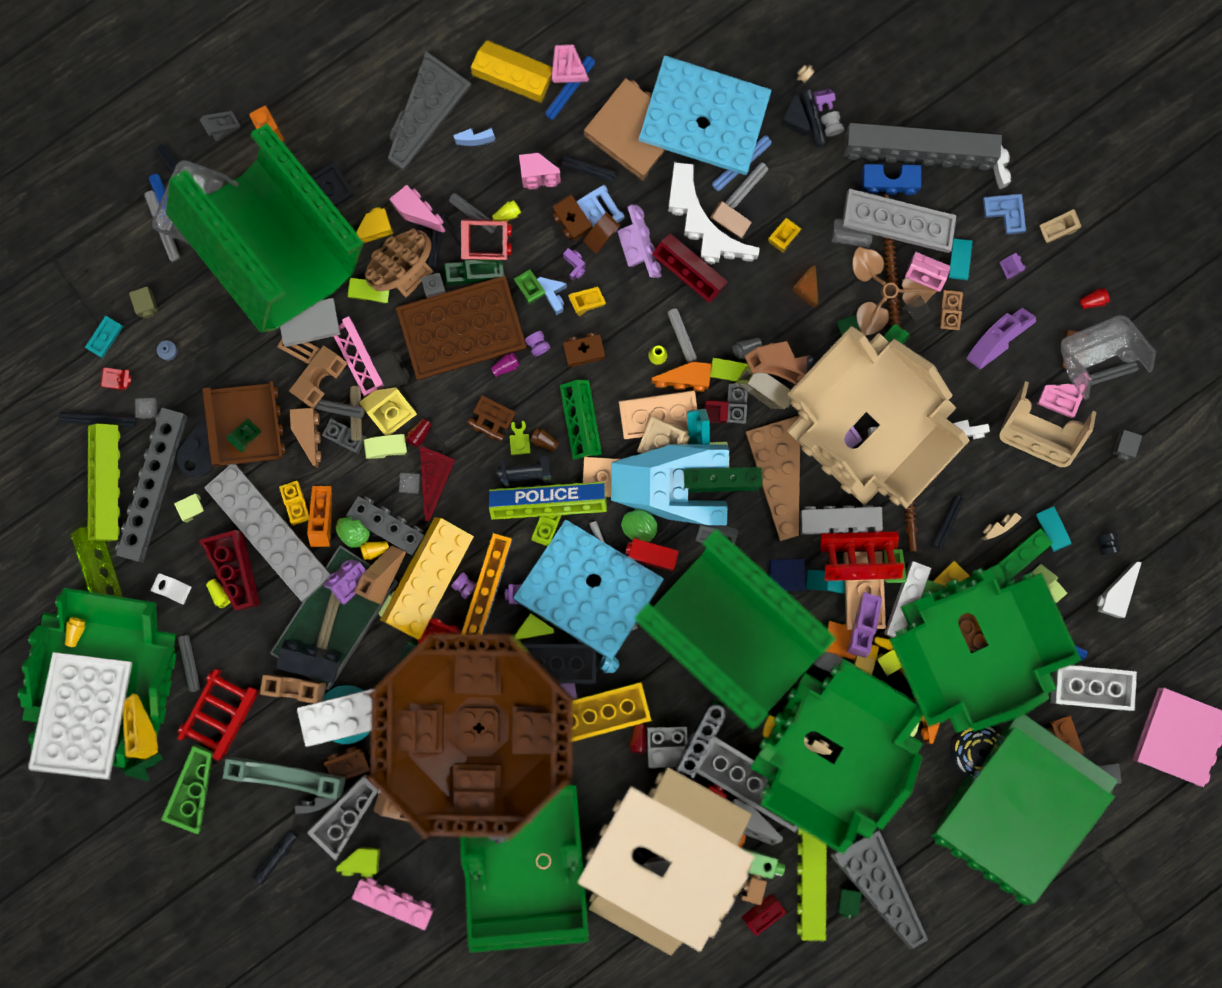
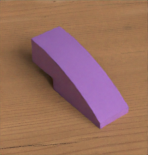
(864, 625)

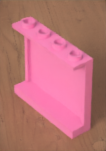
(1180, 737)

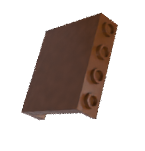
(229, 409)

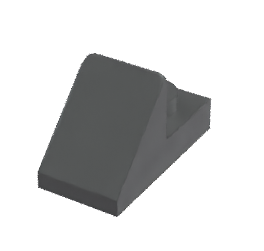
(220, 124)

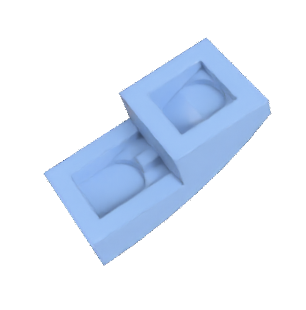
(467, 138)

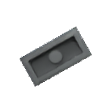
(706, 530)

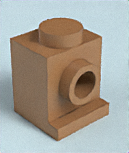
(754, 889)

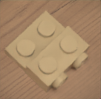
(660, 434)

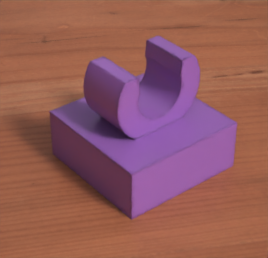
(824, 96)
(1012, 265)

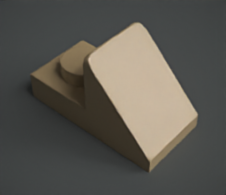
(1060, 226)

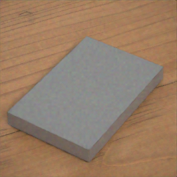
(311, 325)

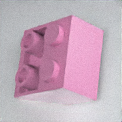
(538, 171)

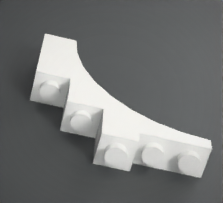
(714, 242)

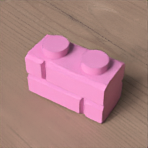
(927, 271)

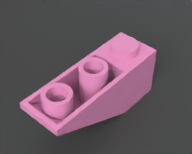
(411, 208)

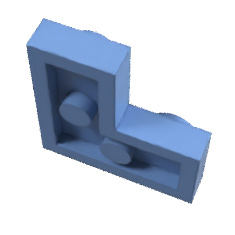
(1008, 206)

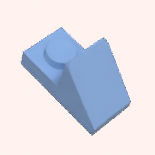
(551, 288)

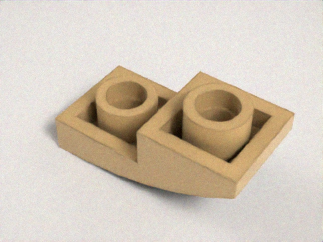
(996, 529)
(817, 746)

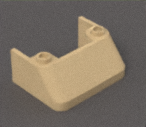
(1041, 437)

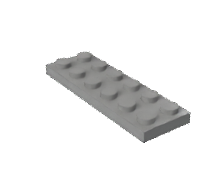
(899, 220)

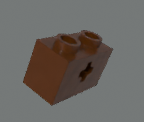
(567, 208)
(594, 352)

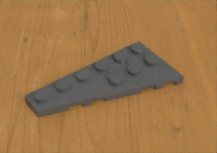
(430, 102)
(875, 875)

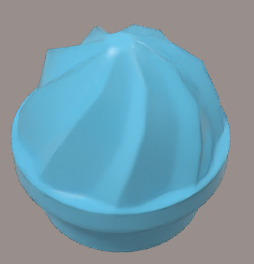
(608, 665)

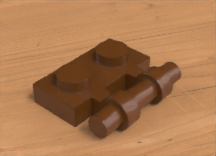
(494, 413)

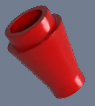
(1095, 299)

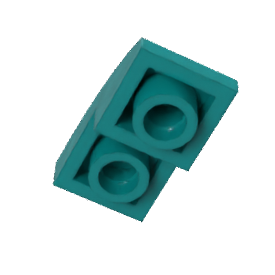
(960, 259)
(1053, 528)

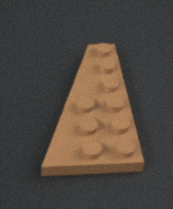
(780, 463)

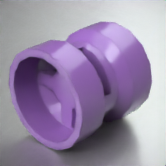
(537, 343)
(461, 582)

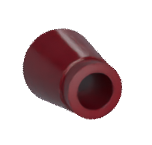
(418, 433)
(639, 739)

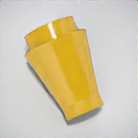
(373, 549)
(74, 630)

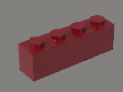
(689, 268)

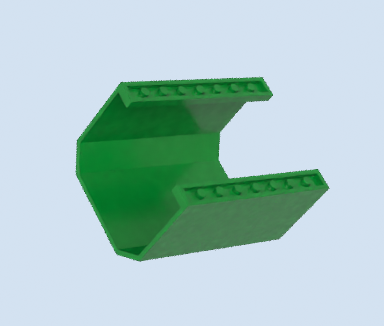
(269, 238)
(735, 630)

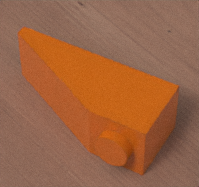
(320, 516)

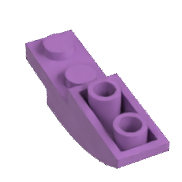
(996, 339)

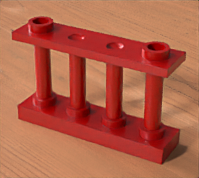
(861, 542)
(229, 730)

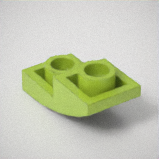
(361, 290)
(727, 369)
(546, 529)

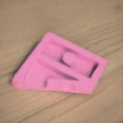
(567, 65)
(1061, 399)

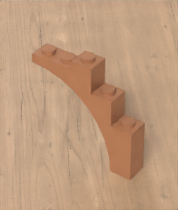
(778, 360)

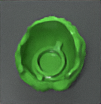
(639, 525)
(352, 532)

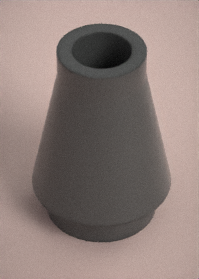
(744, 347)

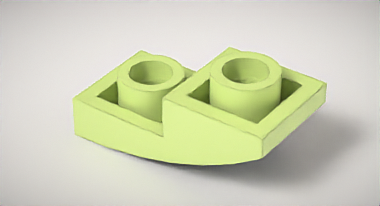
(385, 445)

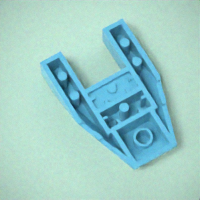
(656, 482)

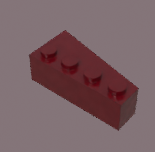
(233, 568)

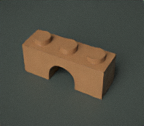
(323, 364)
(292, 687)

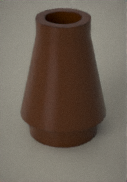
(543, 439)

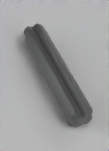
(470, 211)
(1114, 372)
(340, 408)
(189, 663)

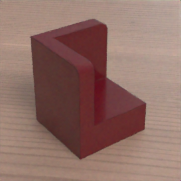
(717, 411)

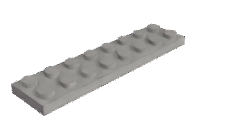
(268, 532)

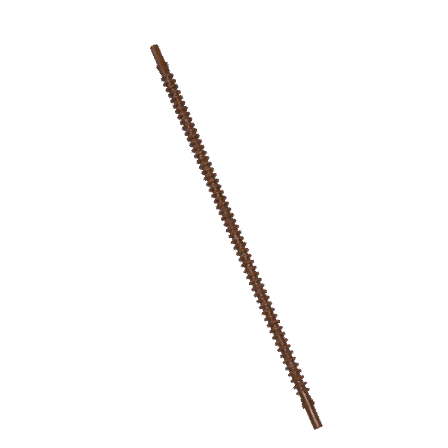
(911, 526)

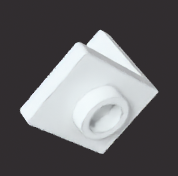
(173, 588)

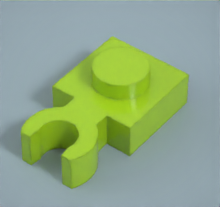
(519, 442)

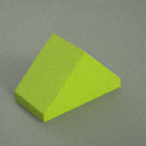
(533, 627)

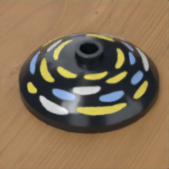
(966, 748)

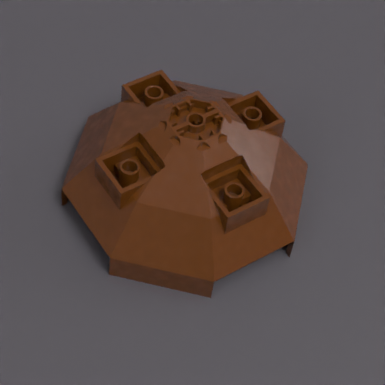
(444, 769)

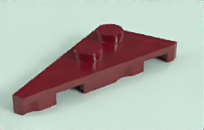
(435, 474)

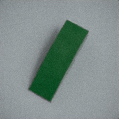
(471, 271)

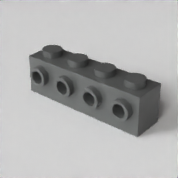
(385, 525)

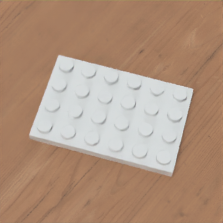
(80, 716)

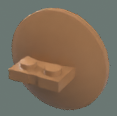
(401, 263)

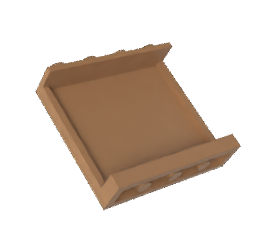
(619, 126)

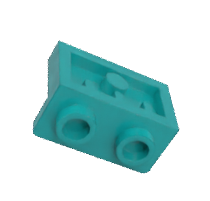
(698, 427)

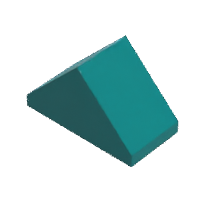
(816, 581)

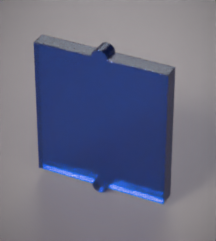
(789, 574)

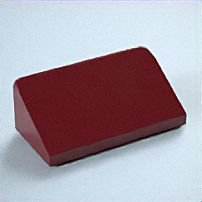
(763, 915)

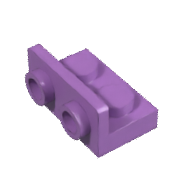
(345, 580)

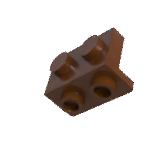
(348, 765)

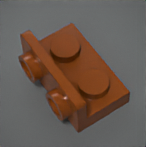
(1065, 731)

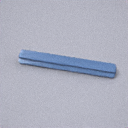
(728, 175)

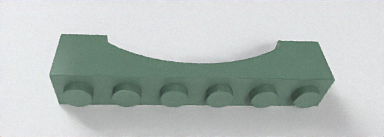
(267, 773)

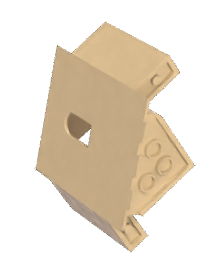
(900, 395)
(706, 870)

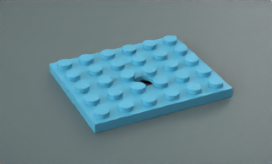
(690, 92)
(594, 615)

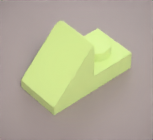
(1050, 578)

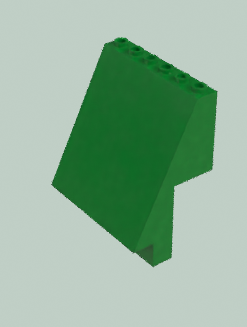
(1024, 809)
(515, 900)

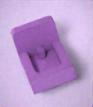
(574, 259)

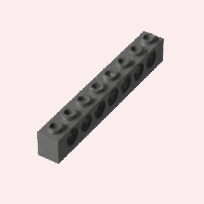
(155, 495)

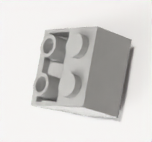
(666, 746)

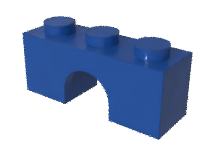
(875, 180)

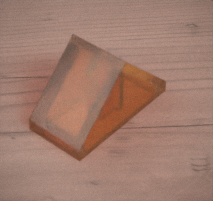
(807, 287)

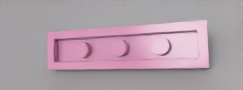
(365, 358)

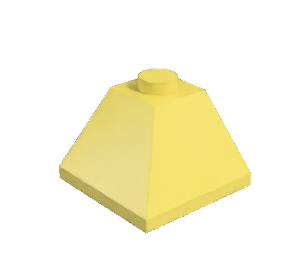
(388, 409)

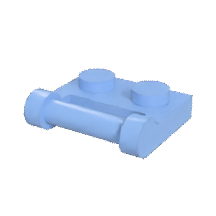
(593, 209)

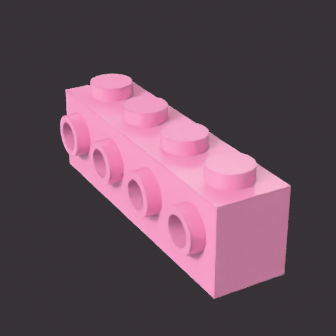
(393, 903)

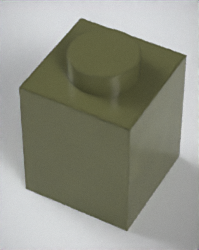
(144, 302)

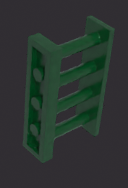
(723, 479)

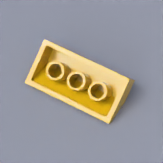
(512, 71)

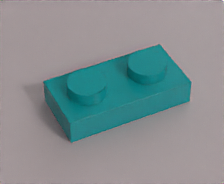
(104, 337)

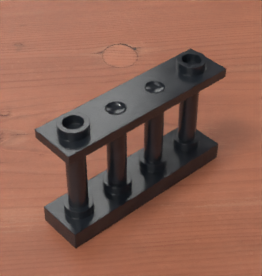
(540, 470)

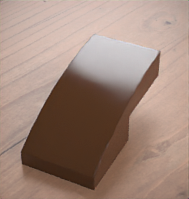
(601, 233)

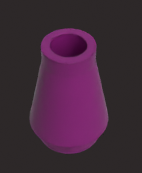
(506, 364)

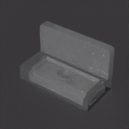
(850, 236)

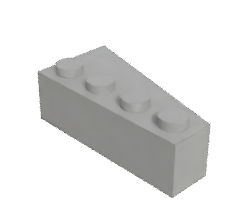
(840, 520)
(339, 821)

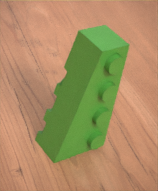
(190, 793)

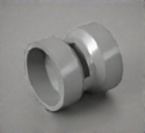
(832, 123)

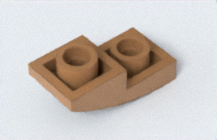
(951, 310)

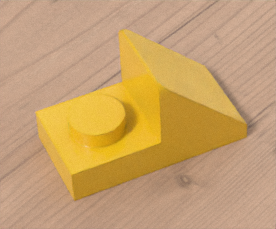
(784, 235)
(587, 300)

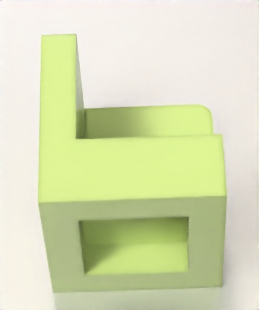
(189, 507)

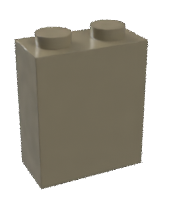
(765, 389)

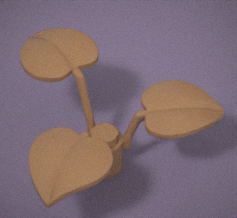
(869, 315)

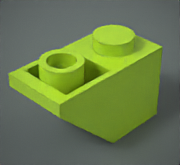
(363, 861)

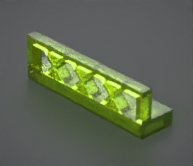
(89, 563)

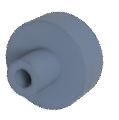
(167, 350)

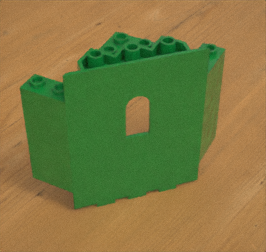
(114, 631)
(1000, 680)
(870, 773)

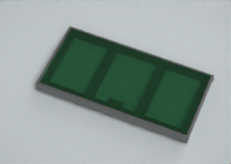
(350, 623)

